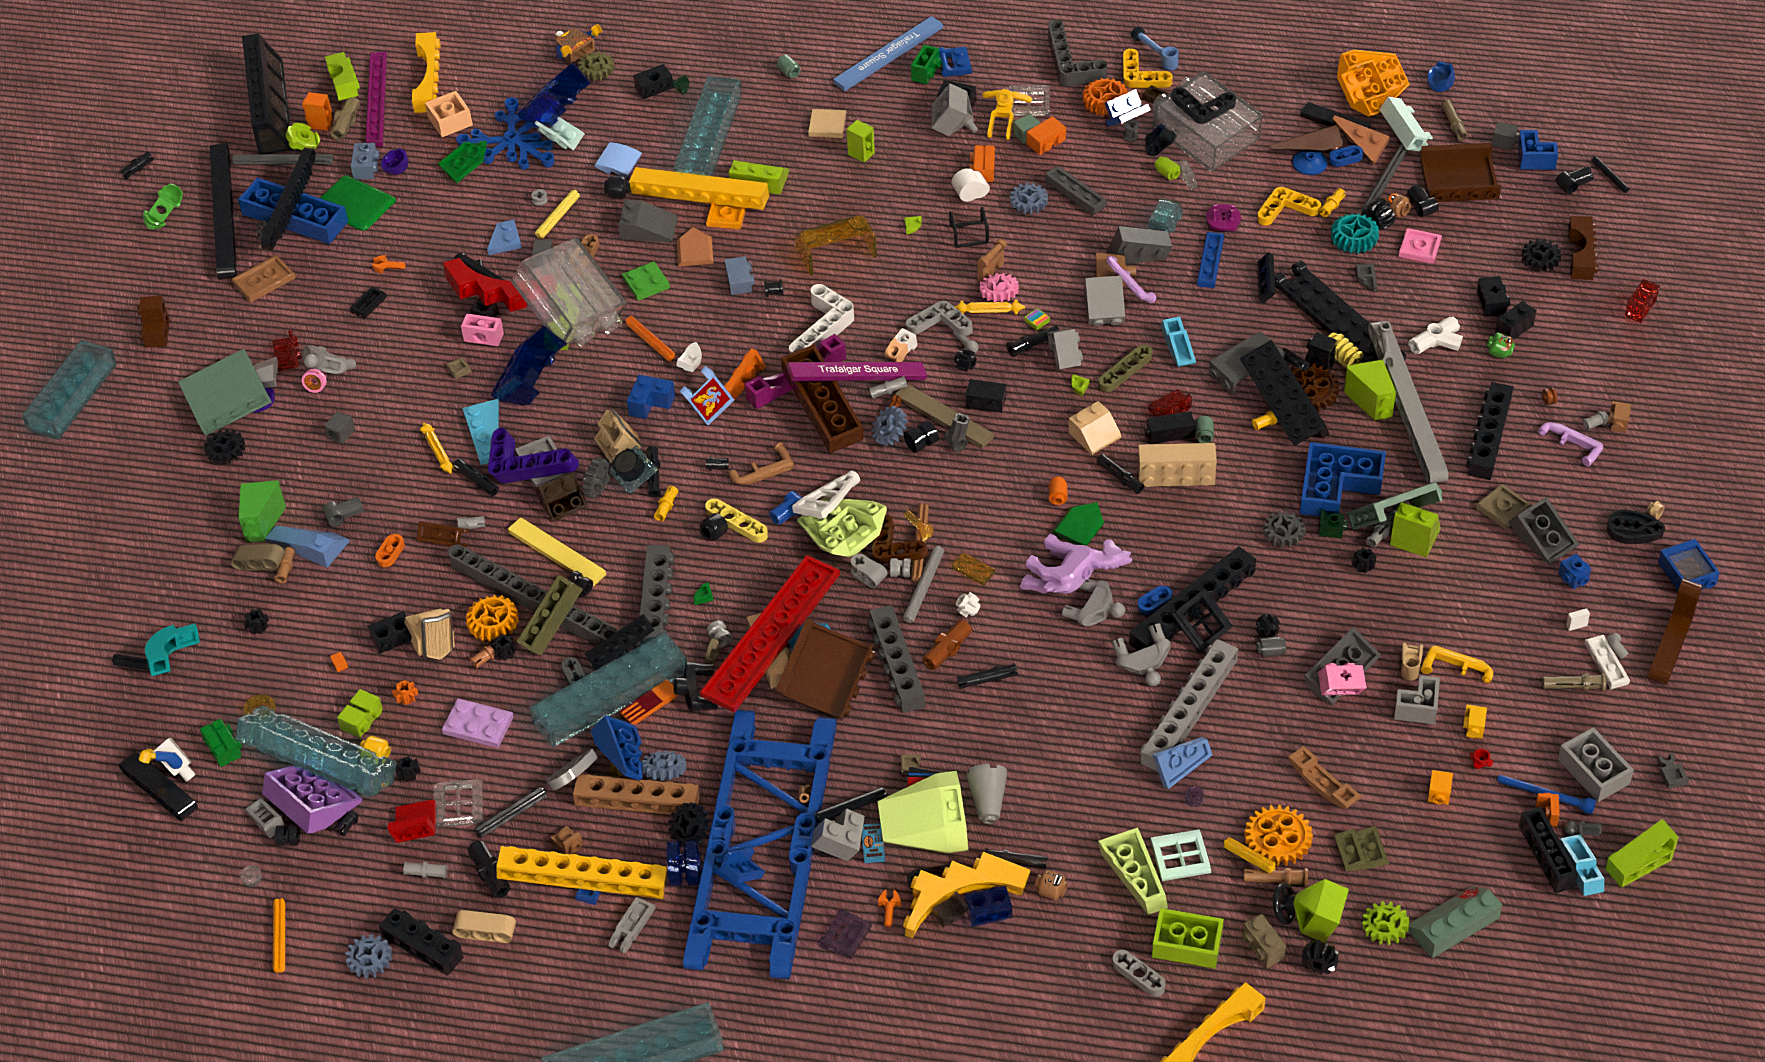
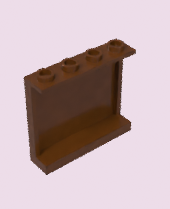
(1459, 172)
(825, 670)

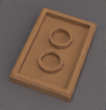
(263, 278)

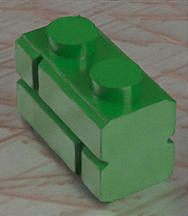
(221, 742)

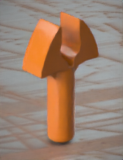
(381, 263)
(883, 901)

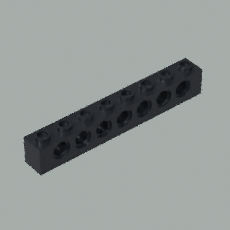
(1217, 581)

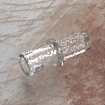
(1187, 174)

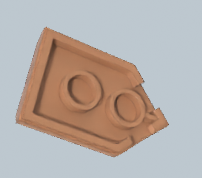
(694, 248)

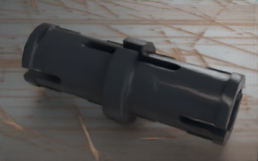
(136, 165)

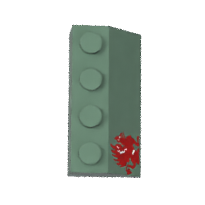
(1455, 920)

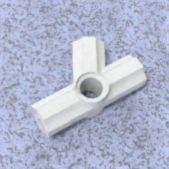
(1438, 334)

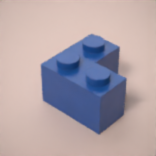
(1535, 153)
(648, 393)

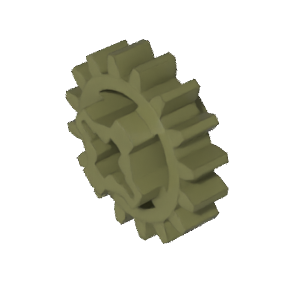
(596, 65)

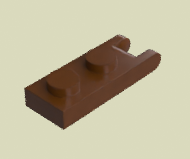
(440, 533)

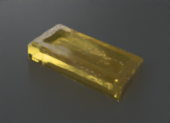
(973, 568)

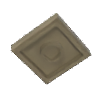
(1502, 505)

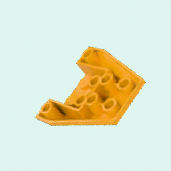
(1369, 79)

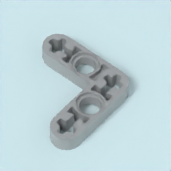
(918, 323)

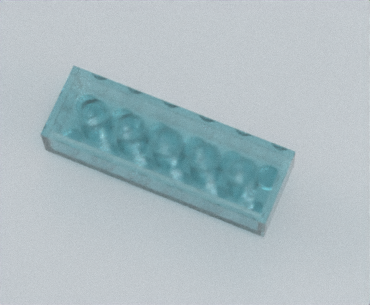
(69, 389)

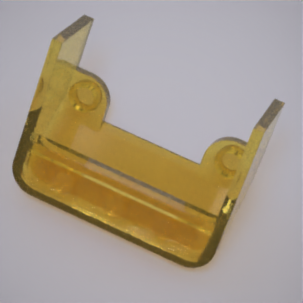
(832, 233)

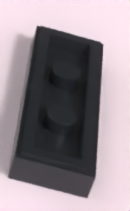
(1266, 277)

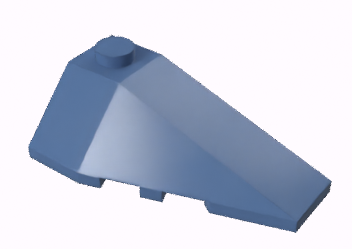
(313, 545)

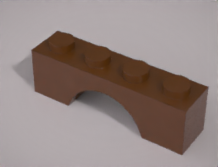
(1582, 232)

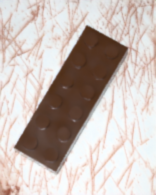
(824, 404)

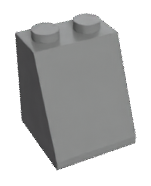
(1104, 300)

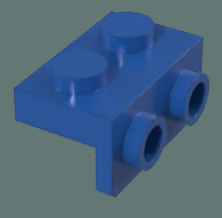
(739, 867)

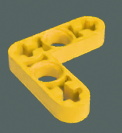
(1139, 76)
(1307, 206)

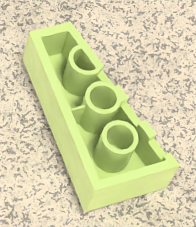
(1134, 867)

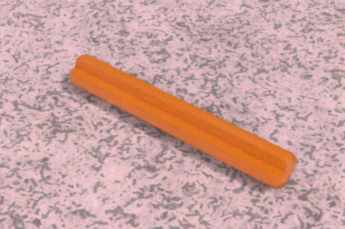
(650, 338)

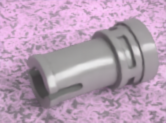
(471, 523)

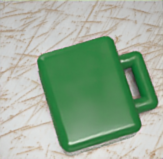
(361, 201)

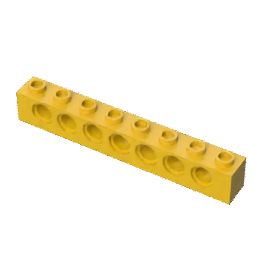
(573, 877)

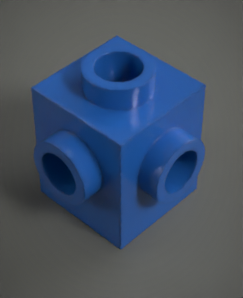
(1574, 571)

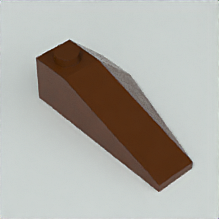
(1321, 139)

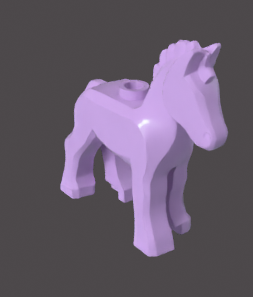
(1076, 567)

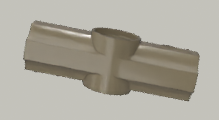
(344, 118)

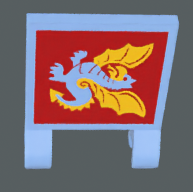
(710, 398)

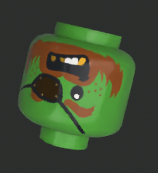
(1500, 345)

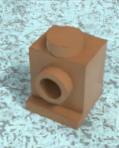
(1619, 416)

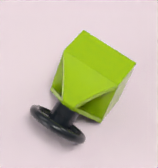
(1316, 907)

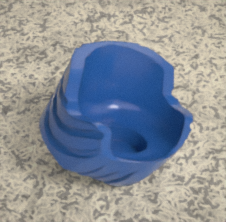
(1441, 77)

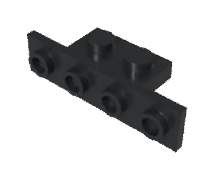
(620, 642)

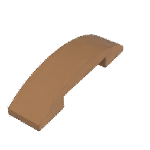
(1321, 780)

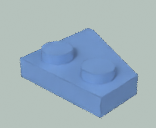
(504, 238)

